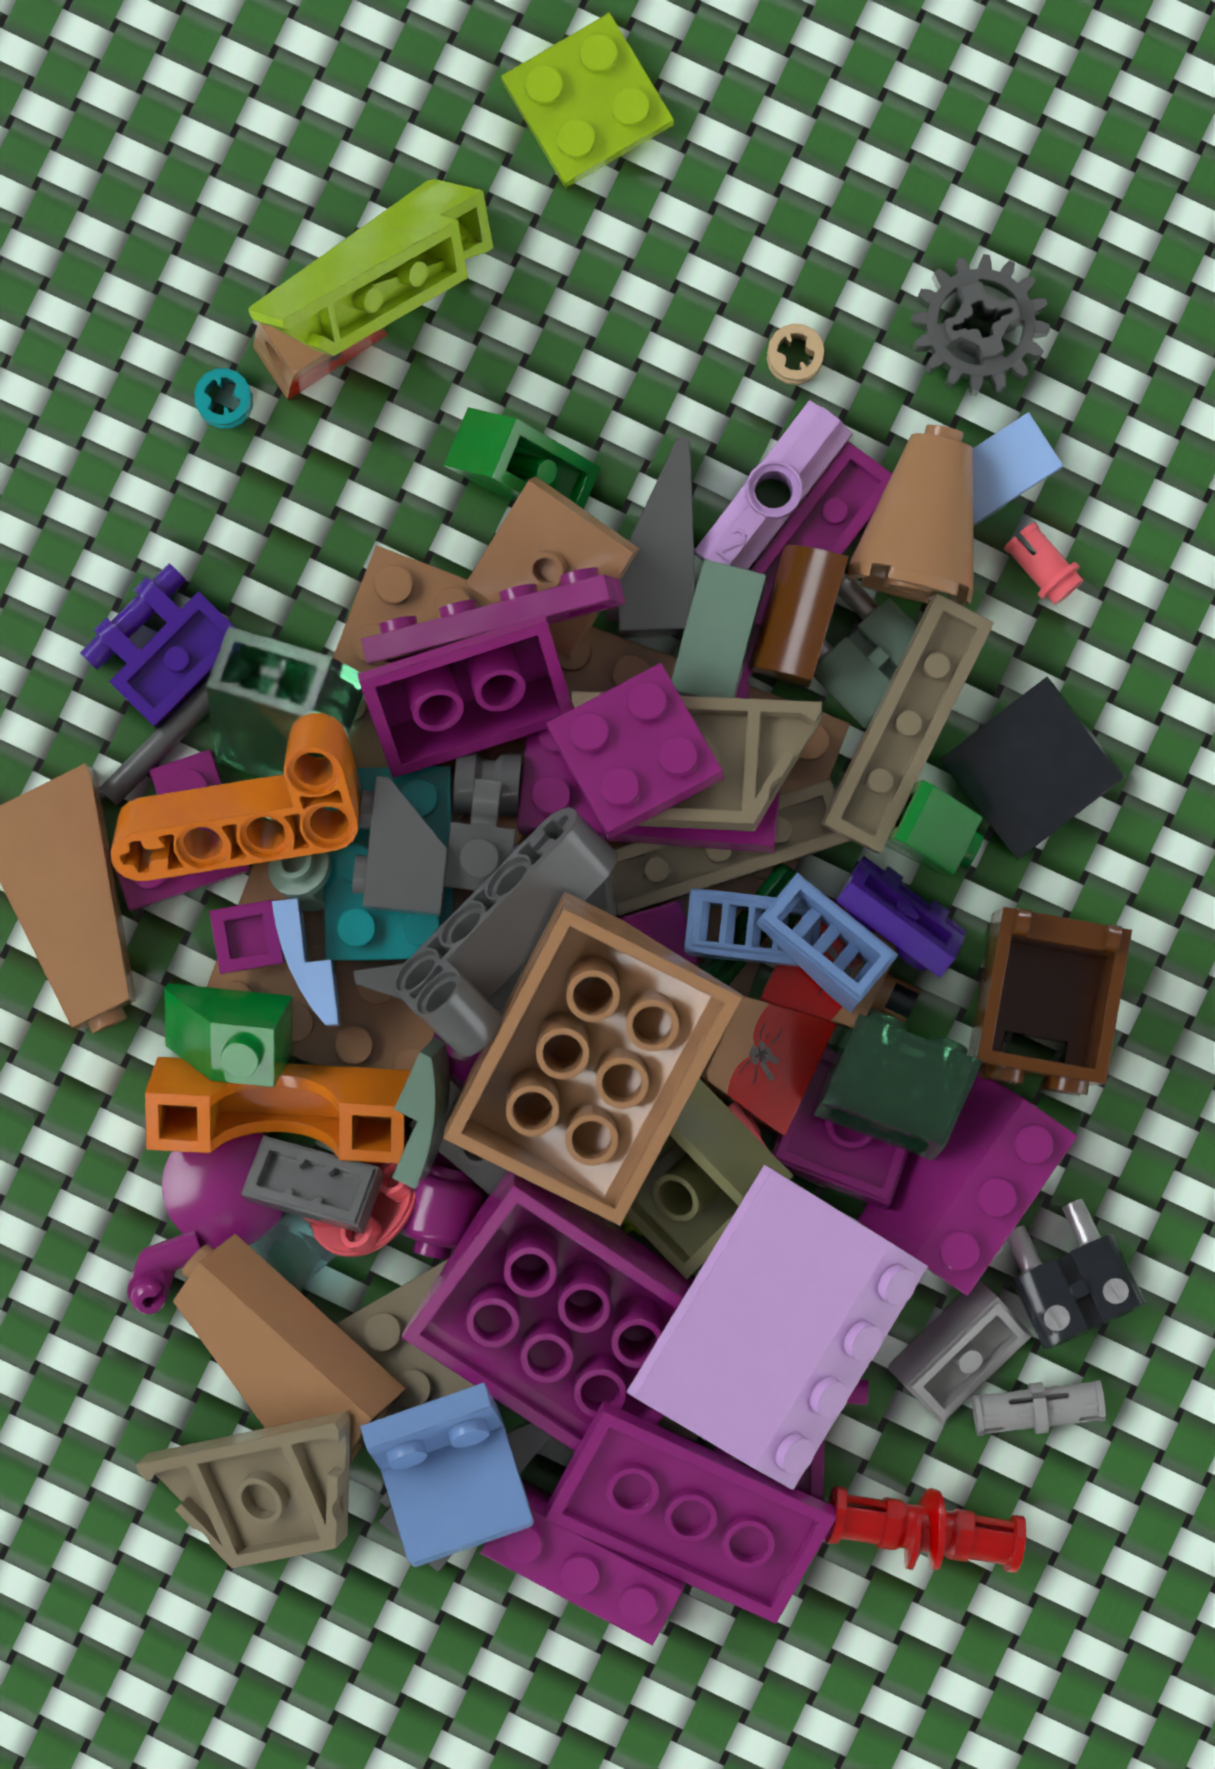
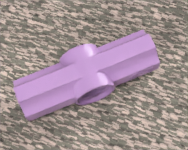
(796, 460)

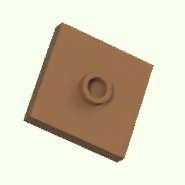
(540, 543)

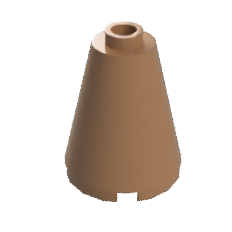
(923, 523)

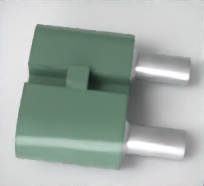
(865, 662)

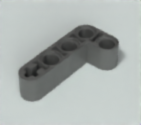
(499, 928)

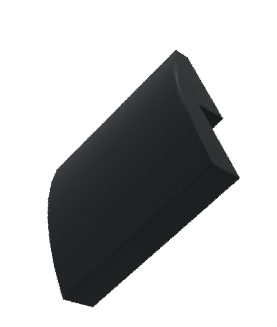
(1032, 768)

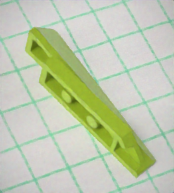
(382, 269)

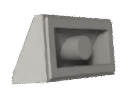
(959, 1351)

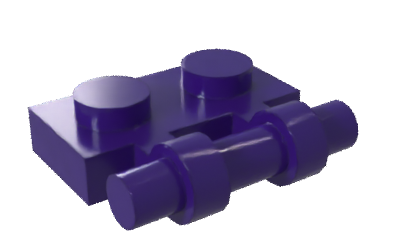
(174, 659)
(885, 905)

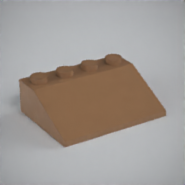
(591, 1060)

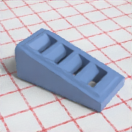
(698, 923)
(857, 938)

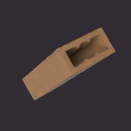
(67, 895)
(279, 1345)

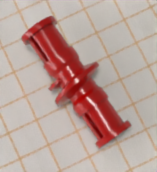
(927, 1529)

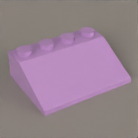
(777, 1328)

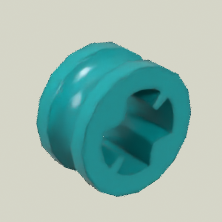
(241, 392)

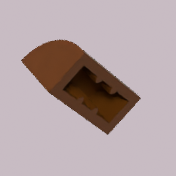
(798, 614)

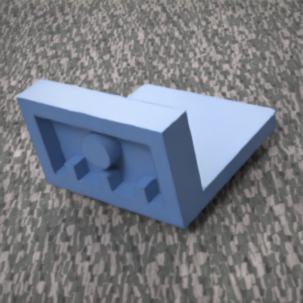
(449, 1474)

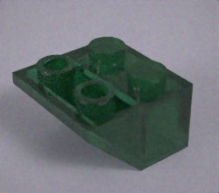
(265, 688)
(897, 1085)

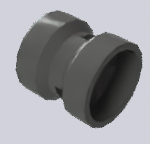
(505, 769)

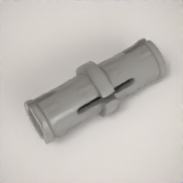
(1038, 1407)

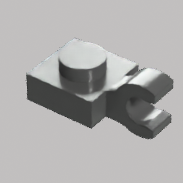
(481, 846)

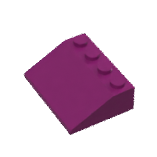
(548, 1309)

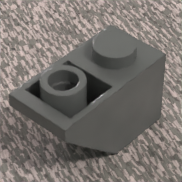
(403, 857)

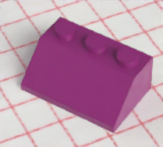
(466, 695)
(977, 1188)

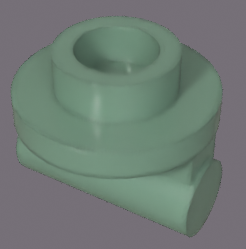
(302, 878)

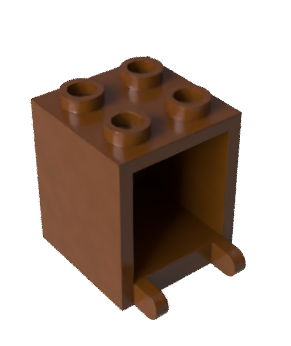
(1050, 983)

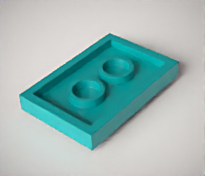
(383, 935)

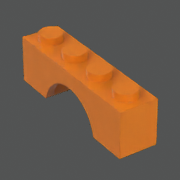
(333, 1104)

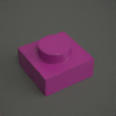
(246, 937)

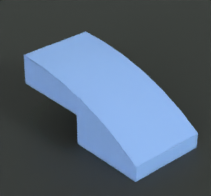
(1010, 465)
(315, 979)

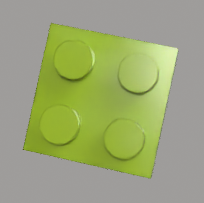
(587, 100)

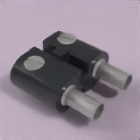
(1077, 1289)

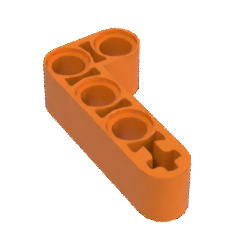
(161, 832)

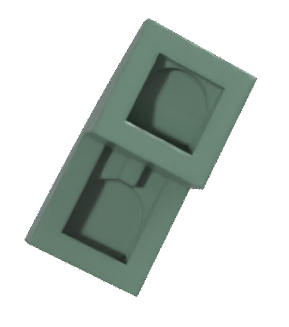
(718, 631)
(427, 1102)

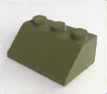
(699, 1181)

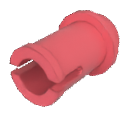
(1047, 567)

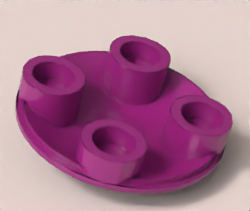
(206, 1191)

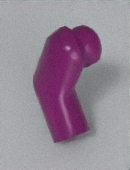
(156, 1270)

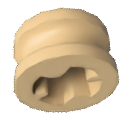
(813, 347)

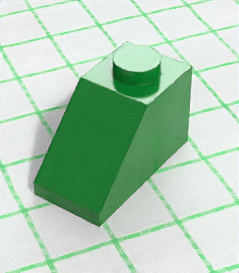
(506, 453)
(936, 830)
(229, 1032)

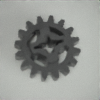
(973, 299)

